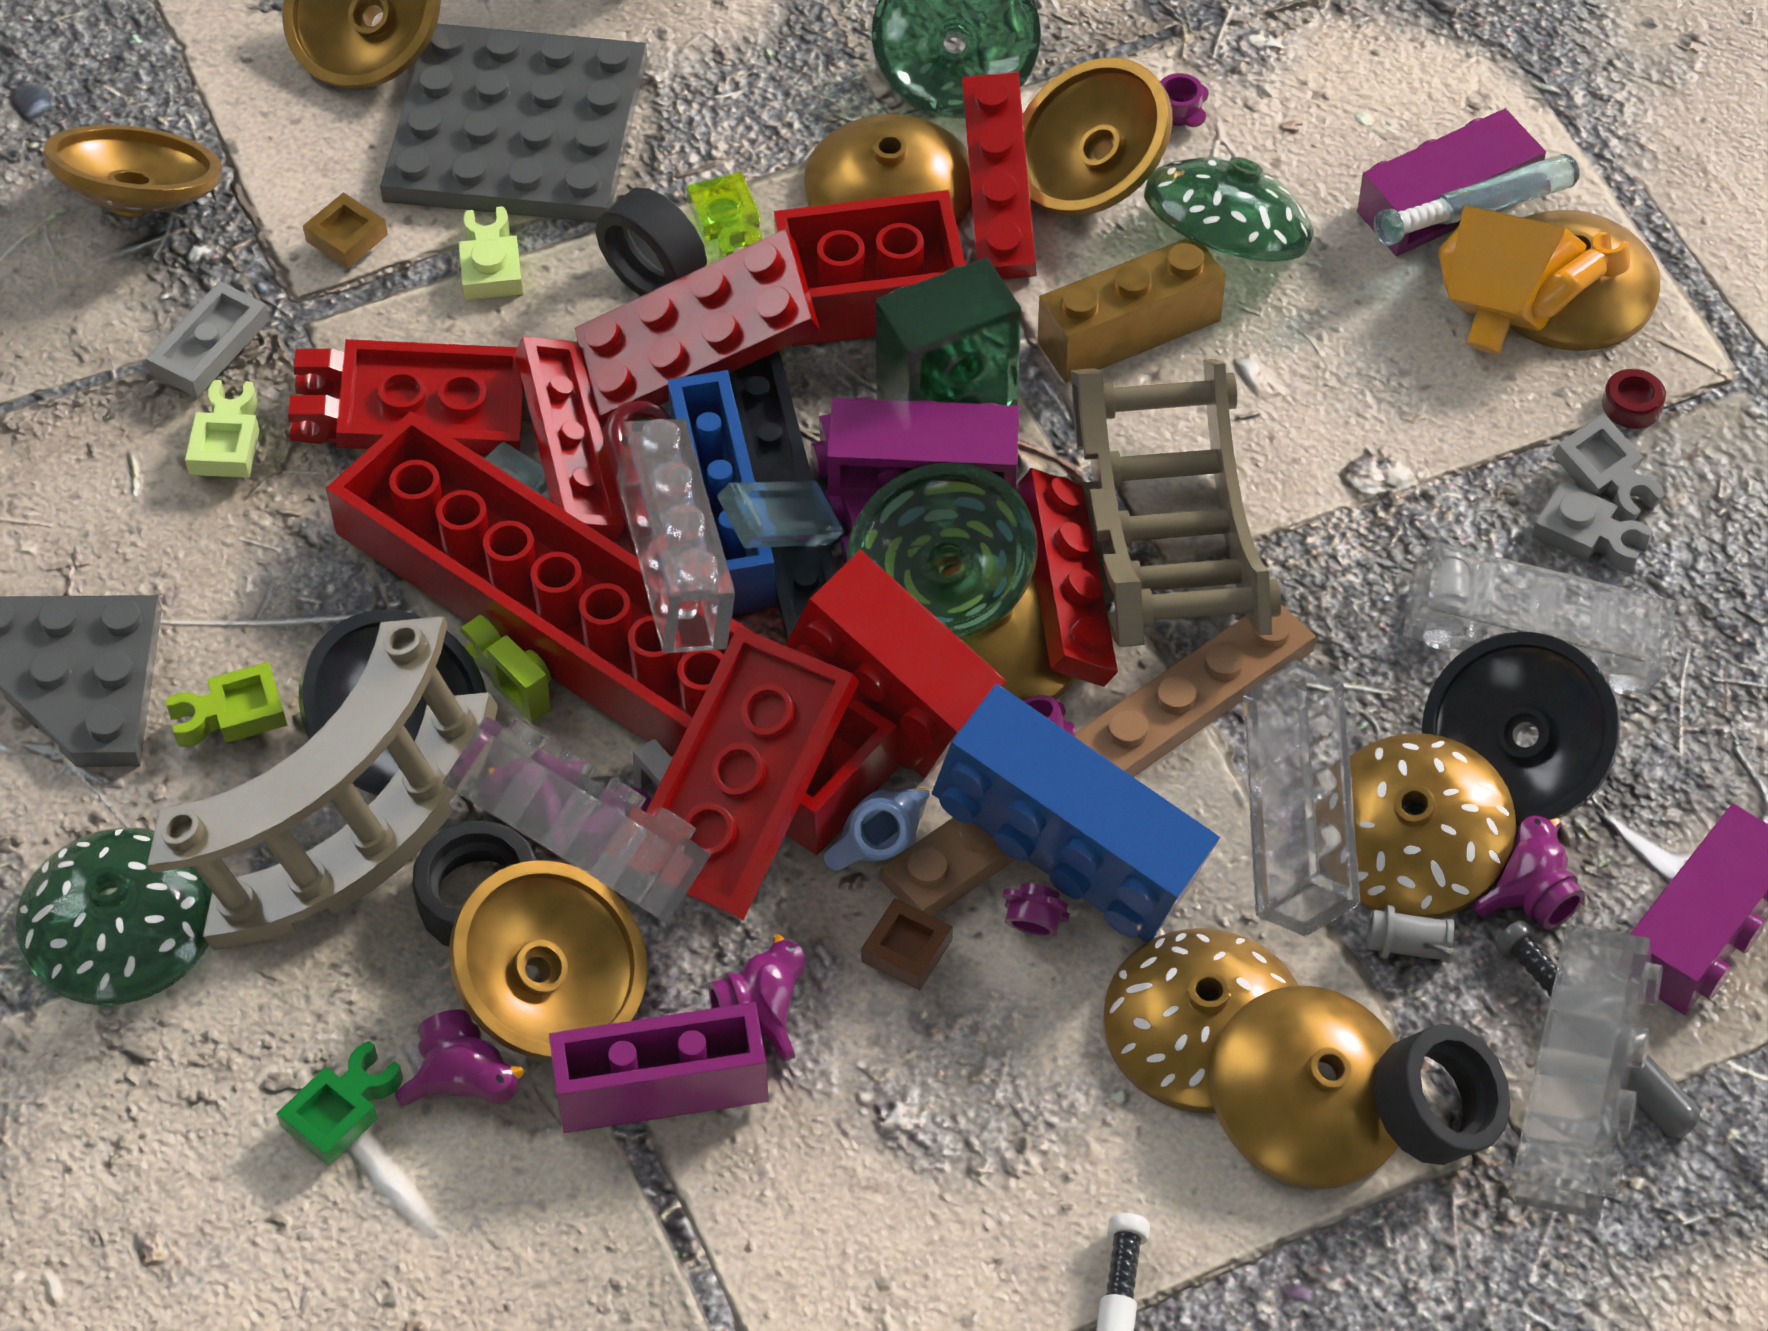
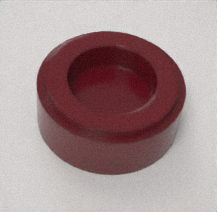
(1633, 398)

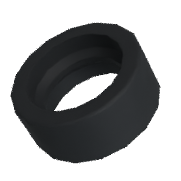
(649, 241)
(454, 848)
(1478, 1080)

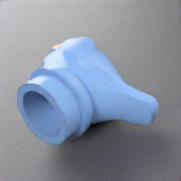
(878, 827)

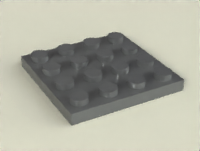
(515, 123)

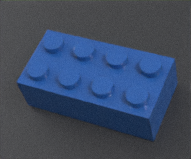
(1072, 815)

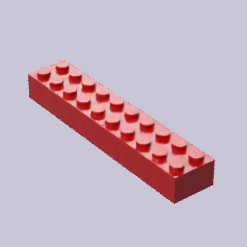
(567, 595)

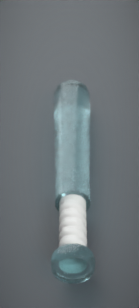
(1490, 194)

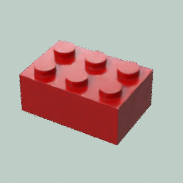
(866, 252)
(901, 655)

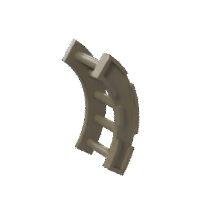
(1115, 529)
(376, 836)

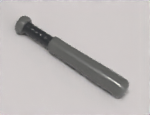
(1655, 1089)

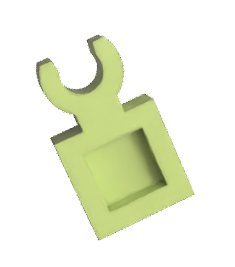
(489, 259)
(226, 439)

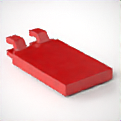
(458, 388)

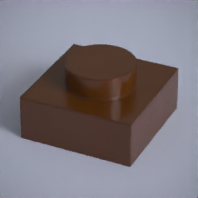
(906, 944)

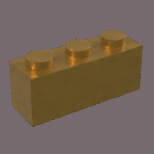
(1130, 308)

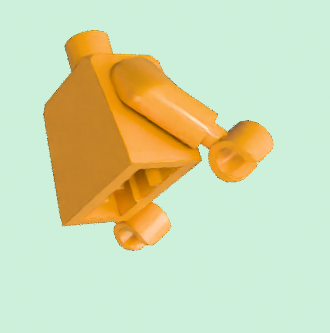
(1519, 271)

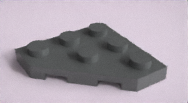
(82, 671)

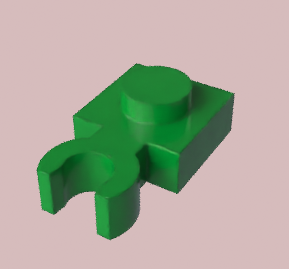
(336, 1109)

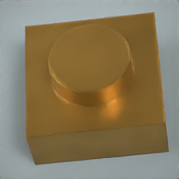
(345, 230)

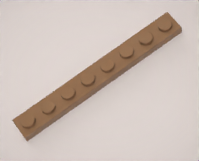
(1130, 735)

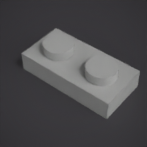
(208, 339)

